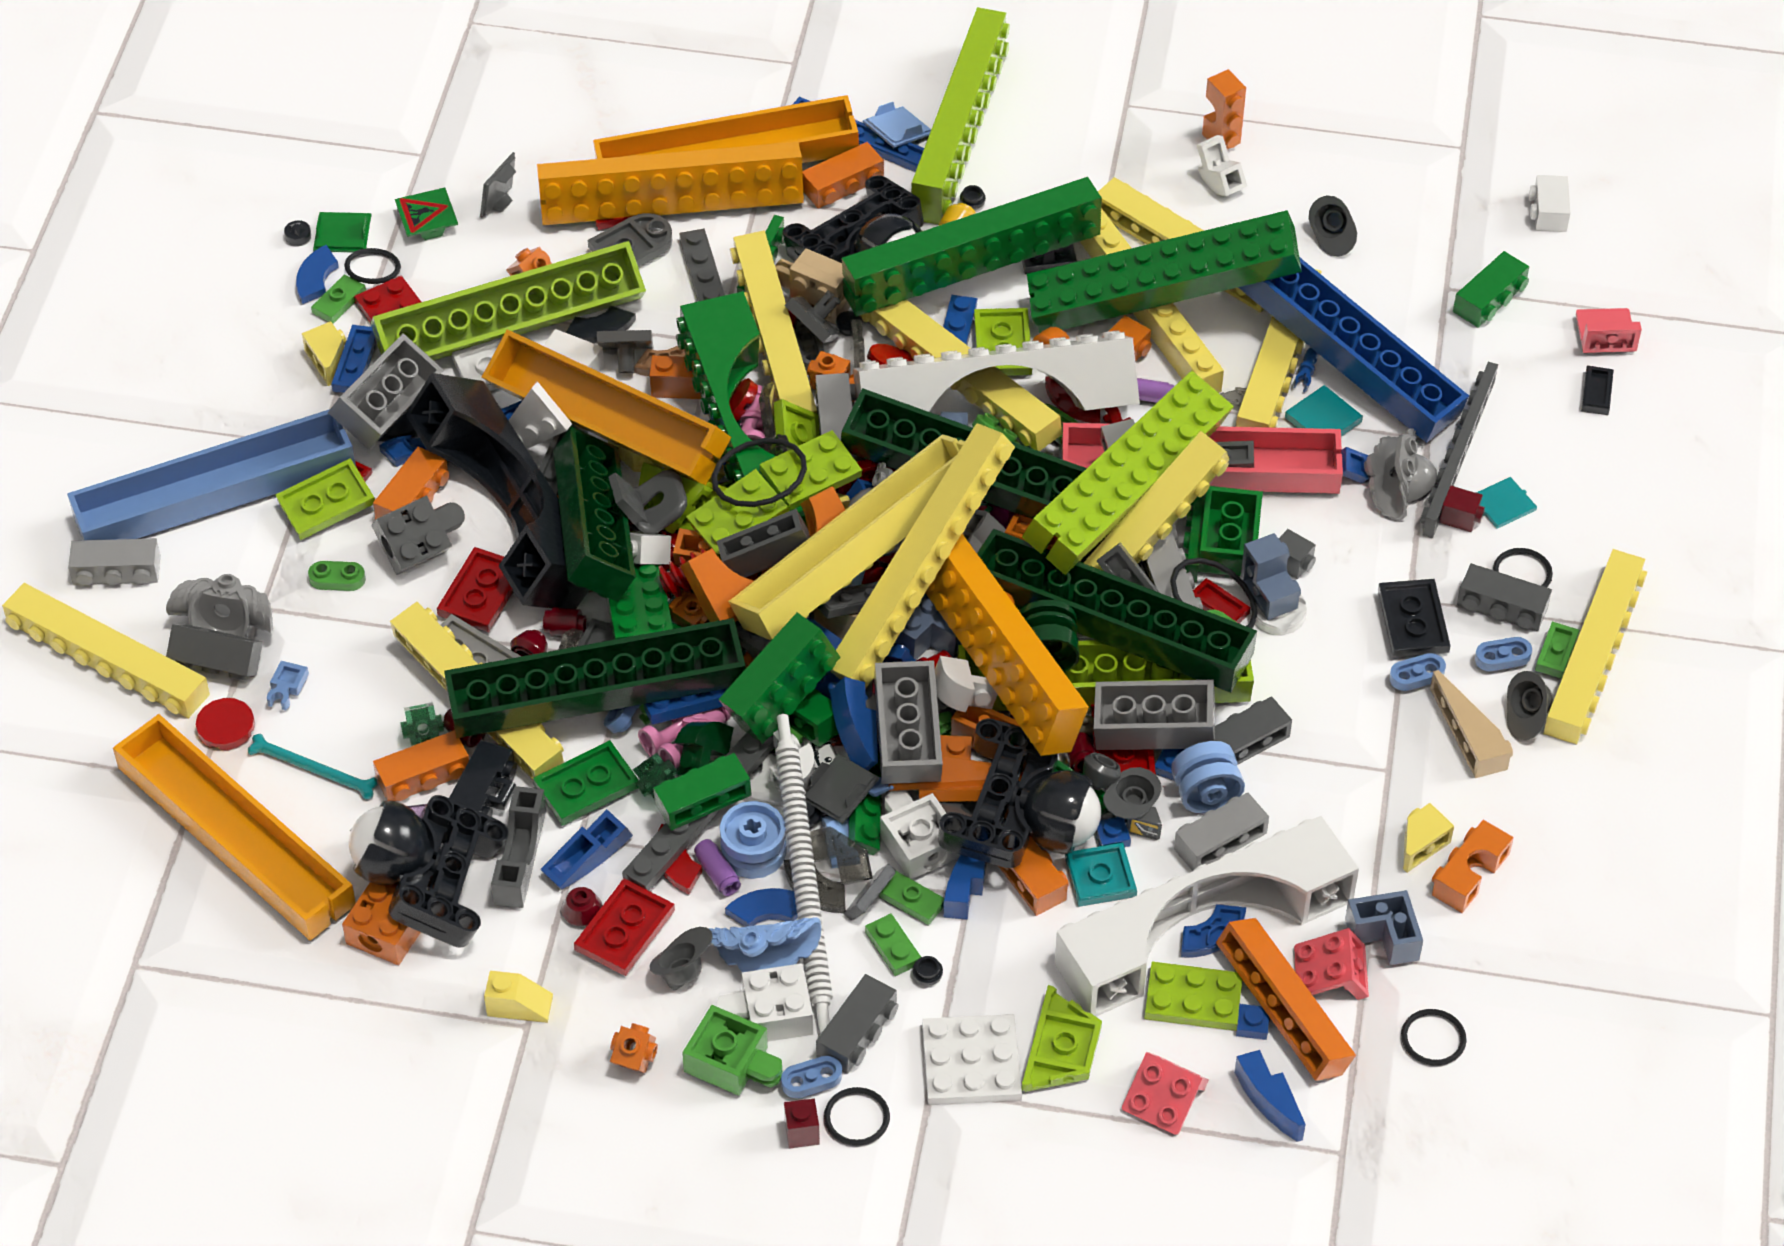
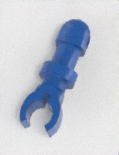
(1306, 369)

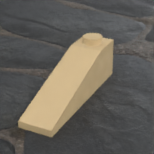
(1476, 735)

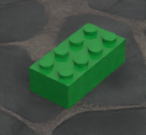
(642, 606)
(780, 677)

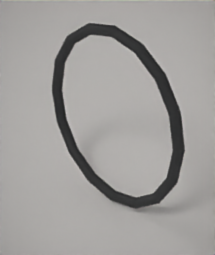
(789, 490)
(1226, 570)

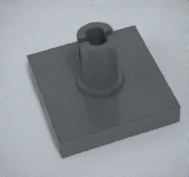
(815, 316)
(625, 343)

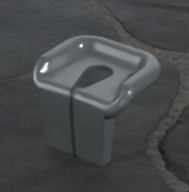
(633, 500)

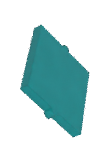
(1506, 502)

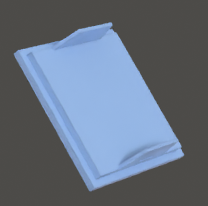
(896, 125)

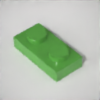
(1557, 650)
(892, 944)

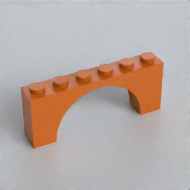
(717, 584)

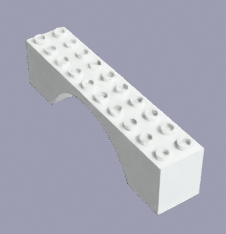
(1090, 370)
(1291, 873)

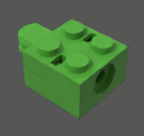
(730, 1052)

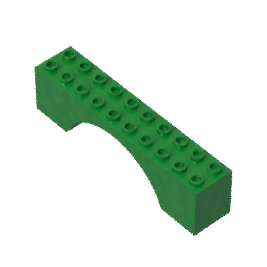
(720, 352)

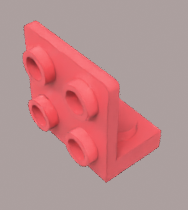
(1607, 330)
(1333, 963)
(1163, 1093)

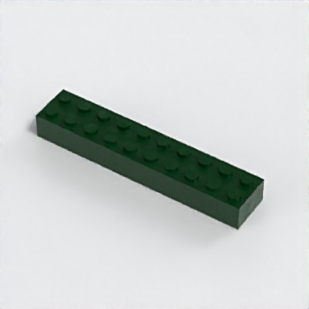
(896, 432)
(1125, 613)
(594, 677)

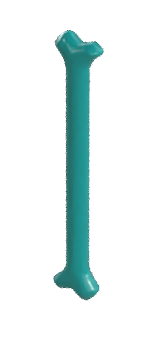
(260, 745)

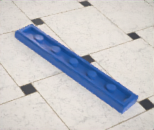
(904, 155)

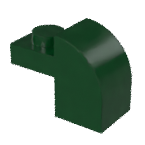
(701, 741)

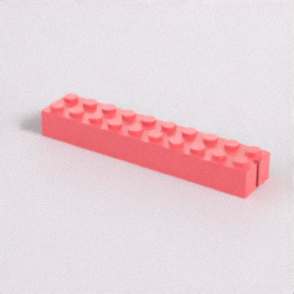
(1283, 457)

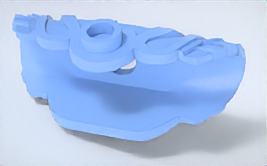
(767, 945)

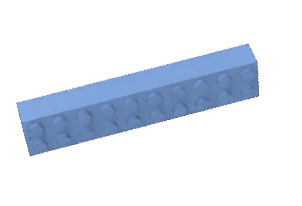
(210, 479)

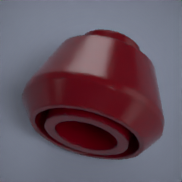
(529, 643)
(580, 906)

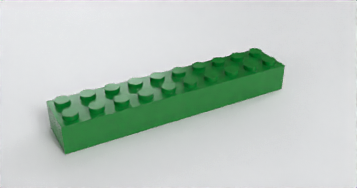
(971, 246)
(1164, 272)

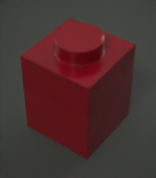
(1462, 509)
(801, 1123)

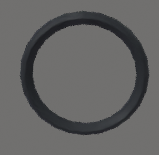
(372, 280)
(1527, 551)
(1433, 1062)
(857, 1142)

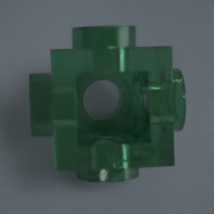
(419, 715)
(652, 773)

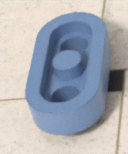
(1502, 652)
(1415, 671)
(620, 718)
(810, 1076)

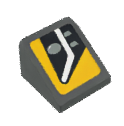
(1147, 825)

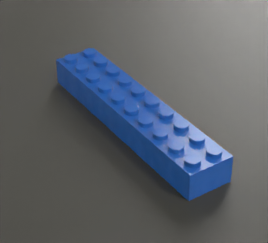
(1362, 349)

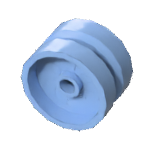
(1207, 776)
(753, 839)

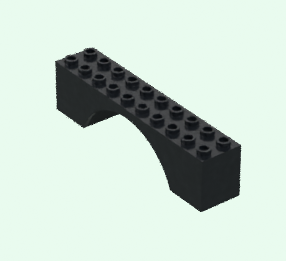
(468, 428)

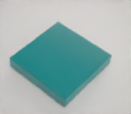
(1324, 411)
(1101, 874)

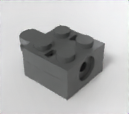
(415, 530)

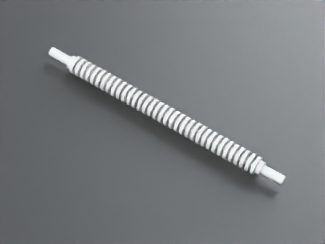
(803, 866)

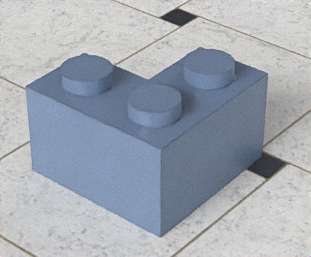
(1267, 576)
(928, 629)
(1388, 919)

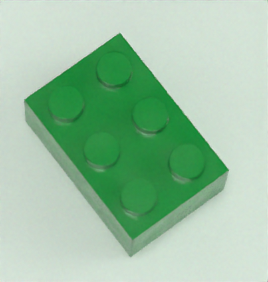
(1228, 524)

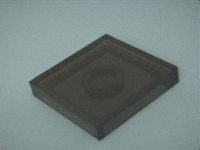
(766, 403)

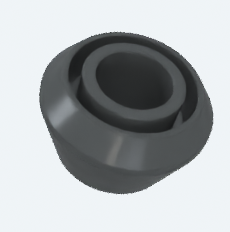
(1101, 770)

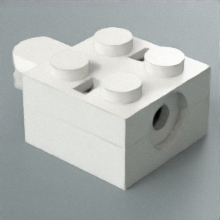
(912, 833)
(774, 1000)

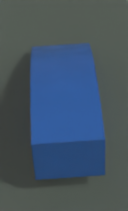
(855, 722)
(587, 850)
(965, 880)
(1270, 1094)

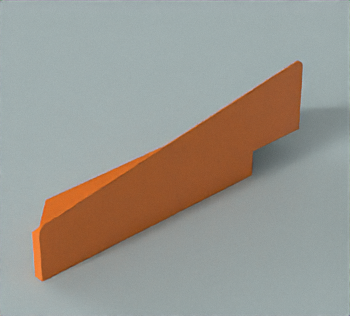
(959, 781)

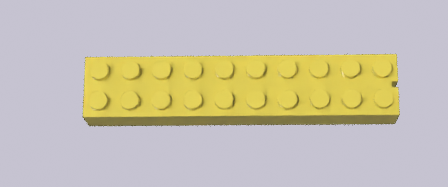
(845, 544)

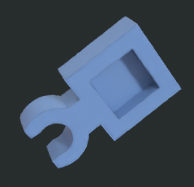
(286, 680)

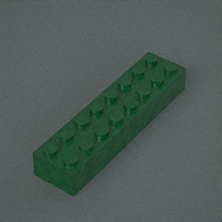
(592, 523)

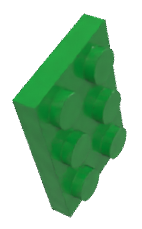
(586, 782)

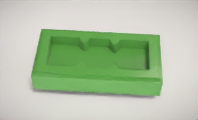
(337, 299)
(912, 898)

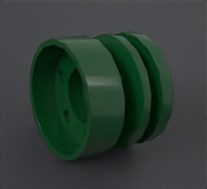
(1056, 628)

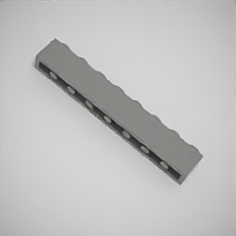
(1166, 554)

